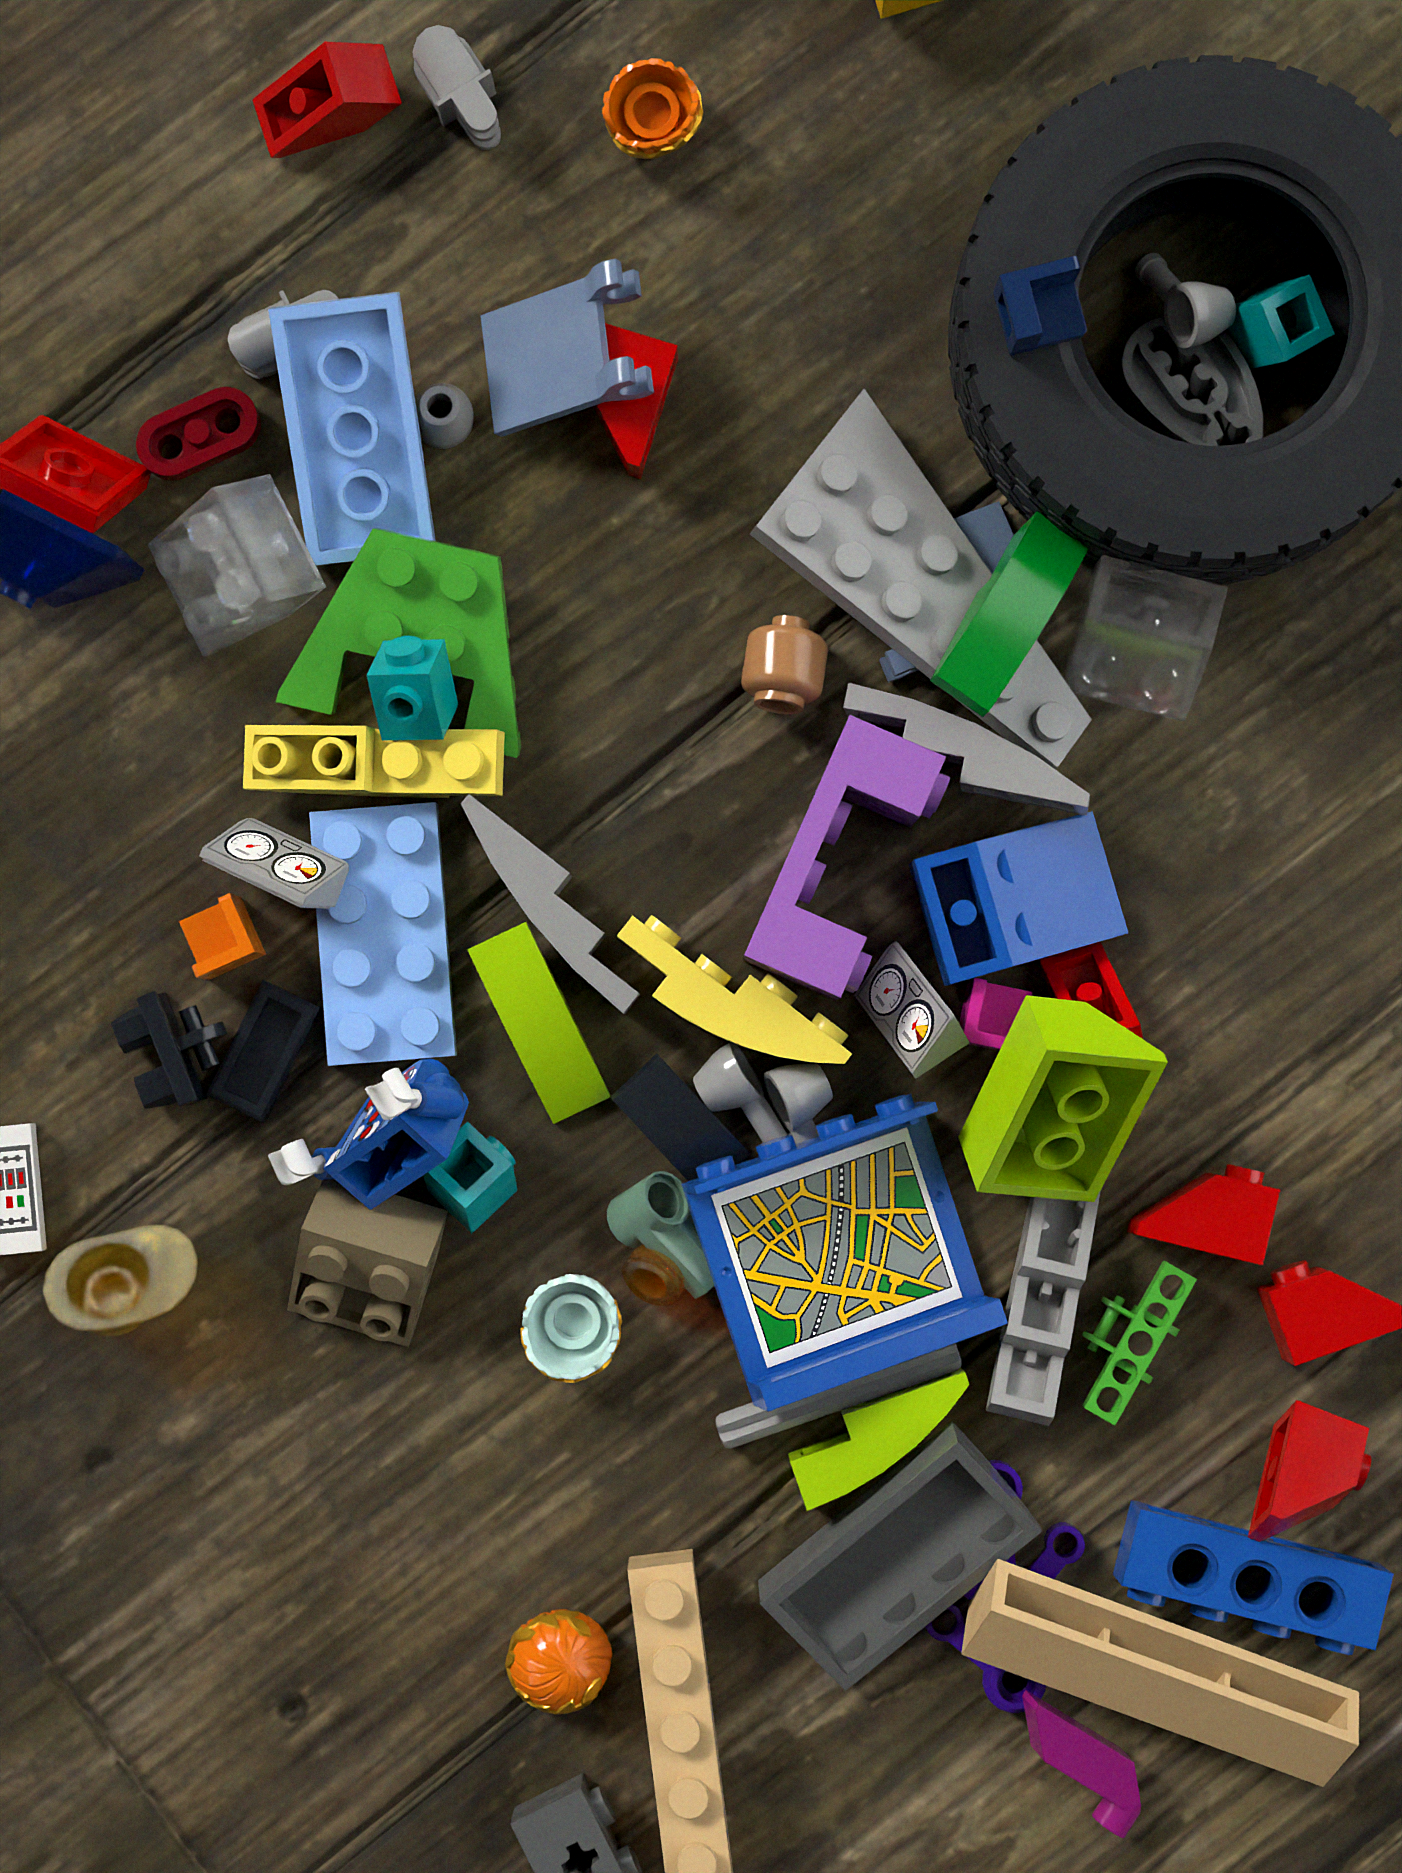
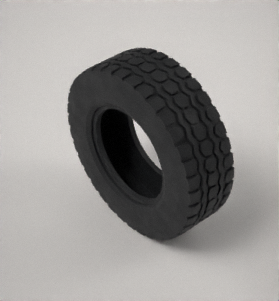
(1228, 145)

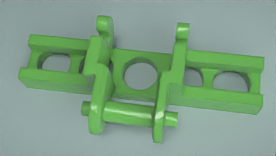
(1116, 1354)

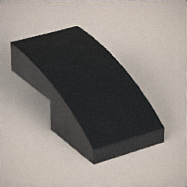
(676, 1119)

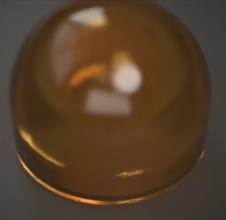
(653, 1277)

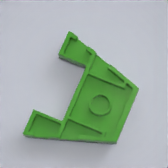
(420, 591)

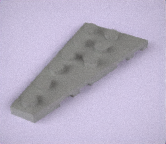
(895, 560)

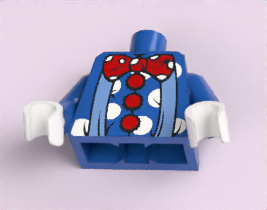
(392, 1140)

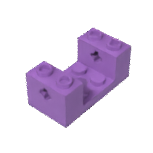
(878, 774)

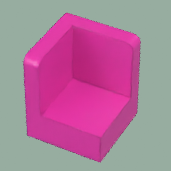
(989, 1012)

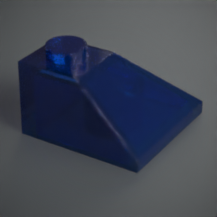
(54, 558)

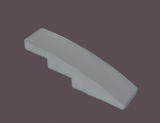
(989, 762)
(535, 884)
(1041, 1308)

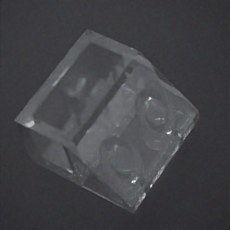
(236, 563)
(1143, 637)

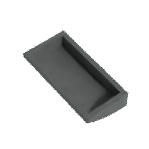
(897, 1556)

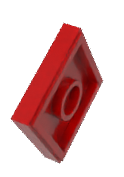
(69, 473)

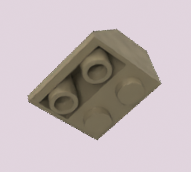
(366, 1264)

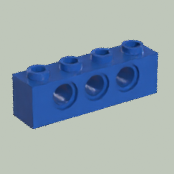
(1354, 1585)

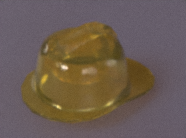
(120, 1279)

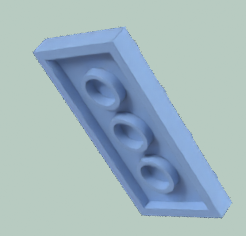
(351, 422)
(385, 936)

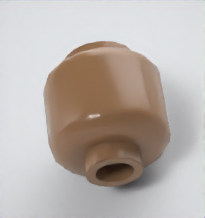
(784, 665)

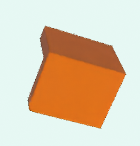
(222, 938)

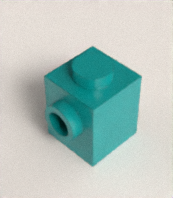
(1279, 322)
(412, 689)
(473, 1178)

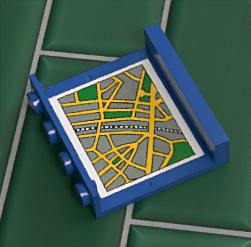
(838, 1253)

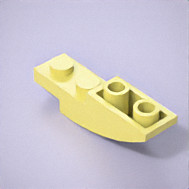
(361, 764)
(753, 1018)

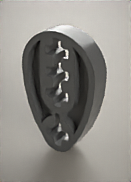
(1216, 371)

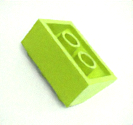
(1058, 1102)

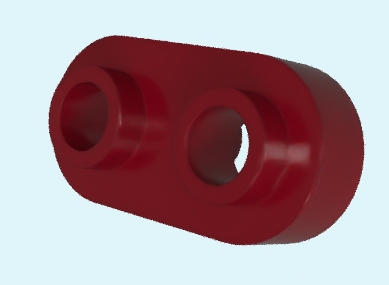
(198, 429)

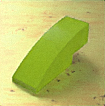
(539, 1022)
(876, 1438)

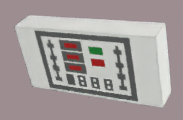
(20, 1191)

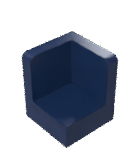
(1040, 305)

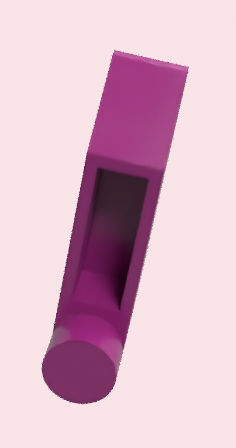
(1087, 1760)

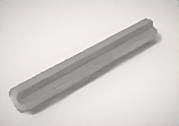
(752, 1423)

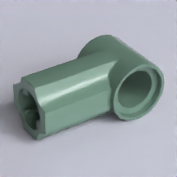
(659, 1218)

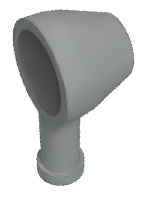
(1191, 309)
(445, 431)
(731, 1083)
(798, 1096)

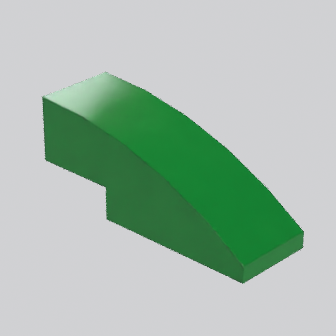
(1009, 614)

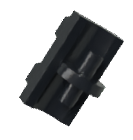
(157, 1025)

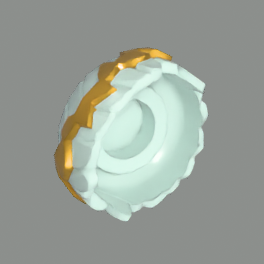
(571, 1328)

